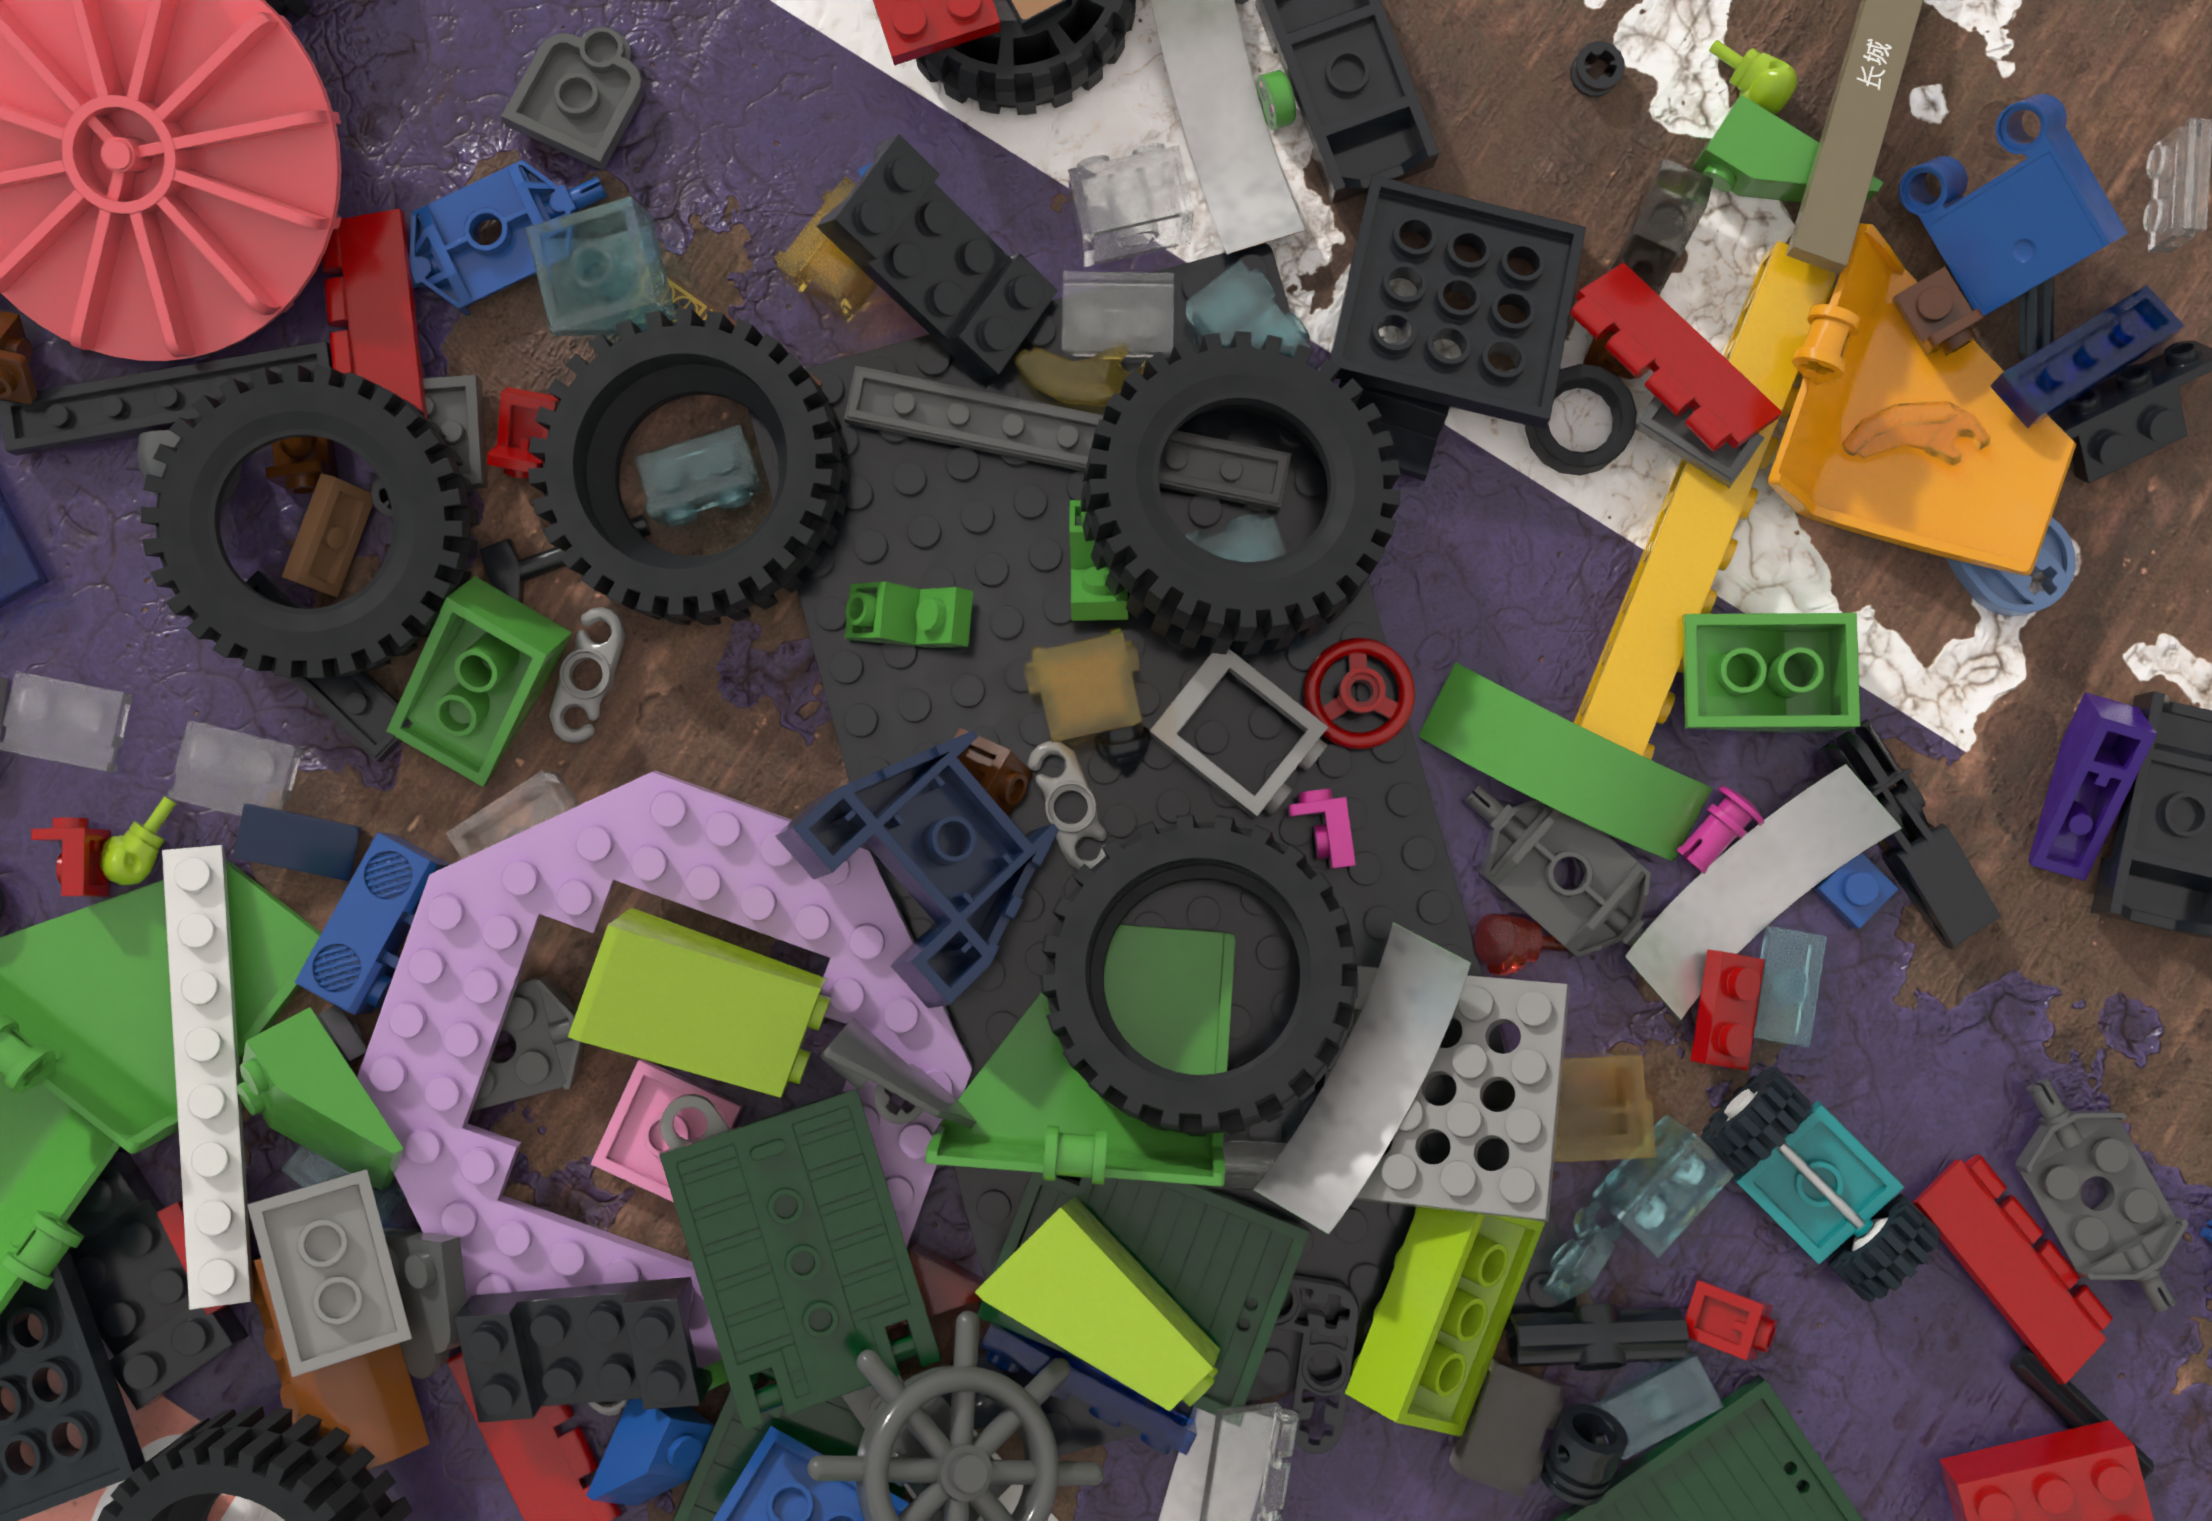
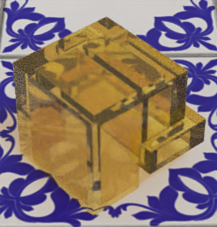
(821, 267)
(1086, 685)
(1604, 1108)

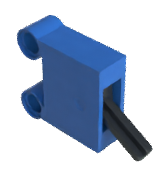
(2021, 224)

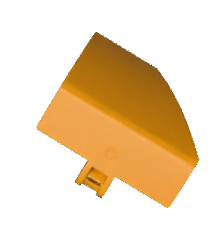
(1866, 359)

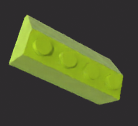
(1442, 1317)

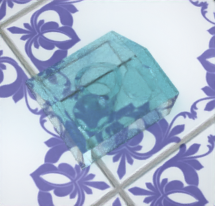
(600, 269)

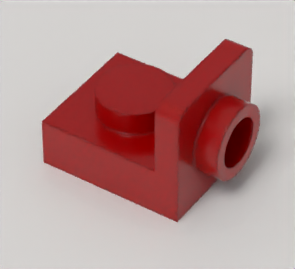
(79, 862)
(1730, 1321)

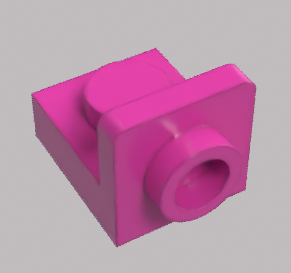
(1332, 837)

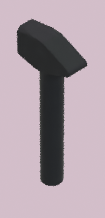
(509, 572)

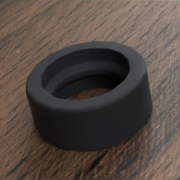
(1624, 416)

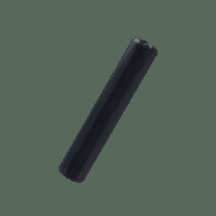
(2064, 1398)

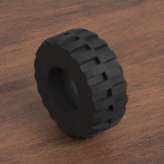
(1037, 63)

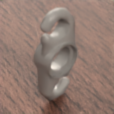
(568, 694)
(1070, 780)

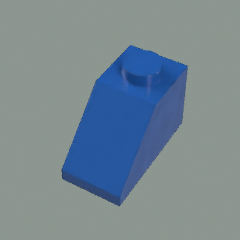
(649, 1453)

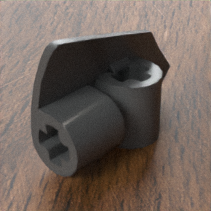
(863, 1057)

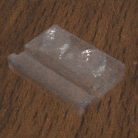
(2179, 186)
(1117, 308)
(65, 721)
(233, 768)

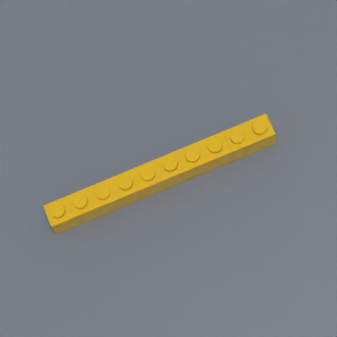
(1698, 519)

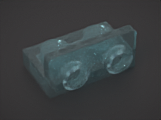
(698, 476)
(1667, 1192)

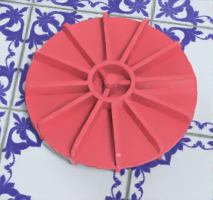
(160, 171)

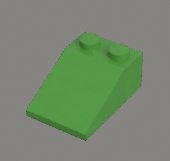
(1771, 672)
(477, 679)
(315, 1098)

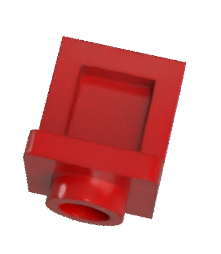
(515, 429)

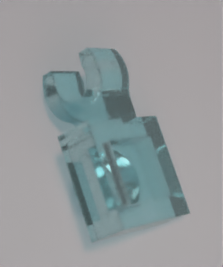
(1581, 1261)

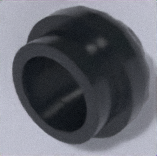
(1124, 746)

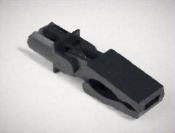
(1930, 859)

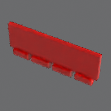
(374, 303)
(1683, 362)
(2018, 1279)
(540, 1462)

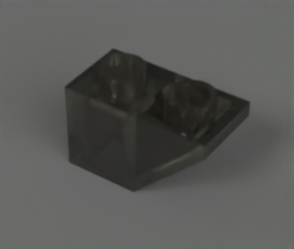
(1664, 223)

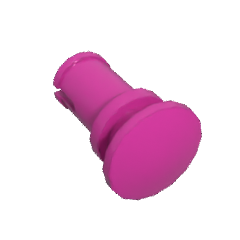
(1719, 829)

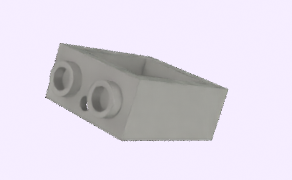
(1194, 695)

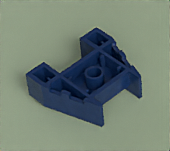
(943, 846)

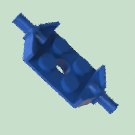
(444, 241)

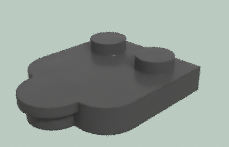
(578, 95)
(431, 1292)

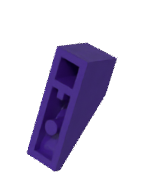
(2089, 783)

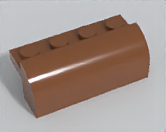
(361, 1395)

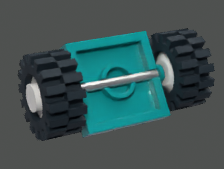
(1821, 1184)

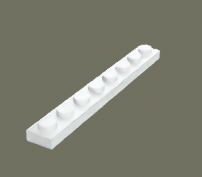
(207, 1077)

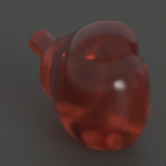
(1510, 942)

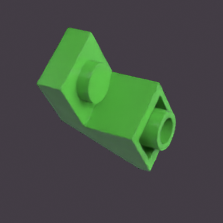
(1089, 593)
(908, 615)

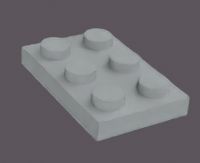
(329, 1272)

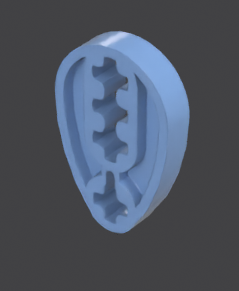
(2009, 592)

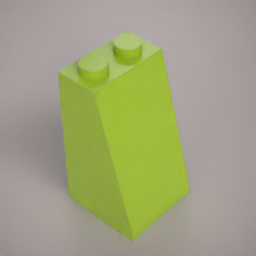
(699, 1004)
(1104, 1308)

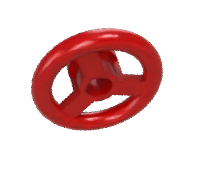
(1357, 652)

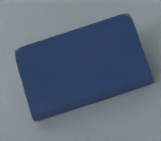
(297, 841)

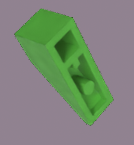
(1760, 156)

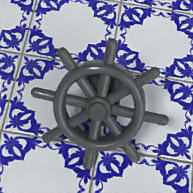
(933, 1447)

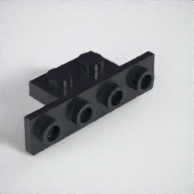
(2132, 411)

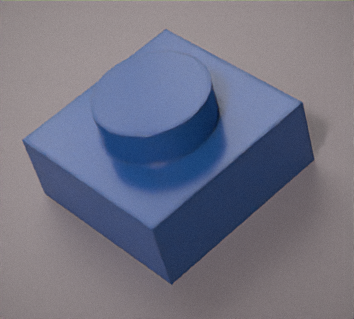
(1856, 890)

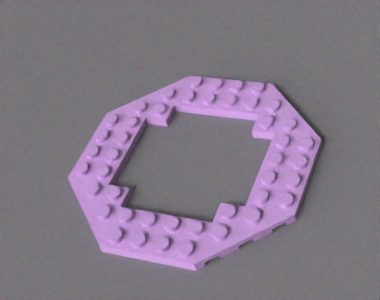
(469, 957)

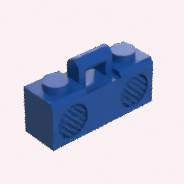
(362, 938)

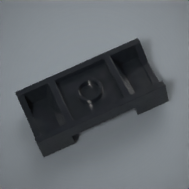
(1350, 91)
(937, 260)
(2165, 828)
(141, 1287)
(581, 1348)

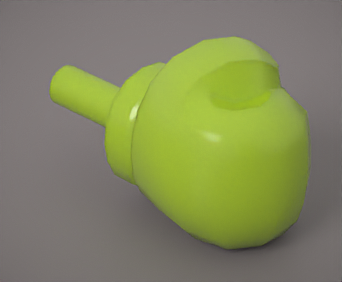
(1759, 76)
(131, 856)

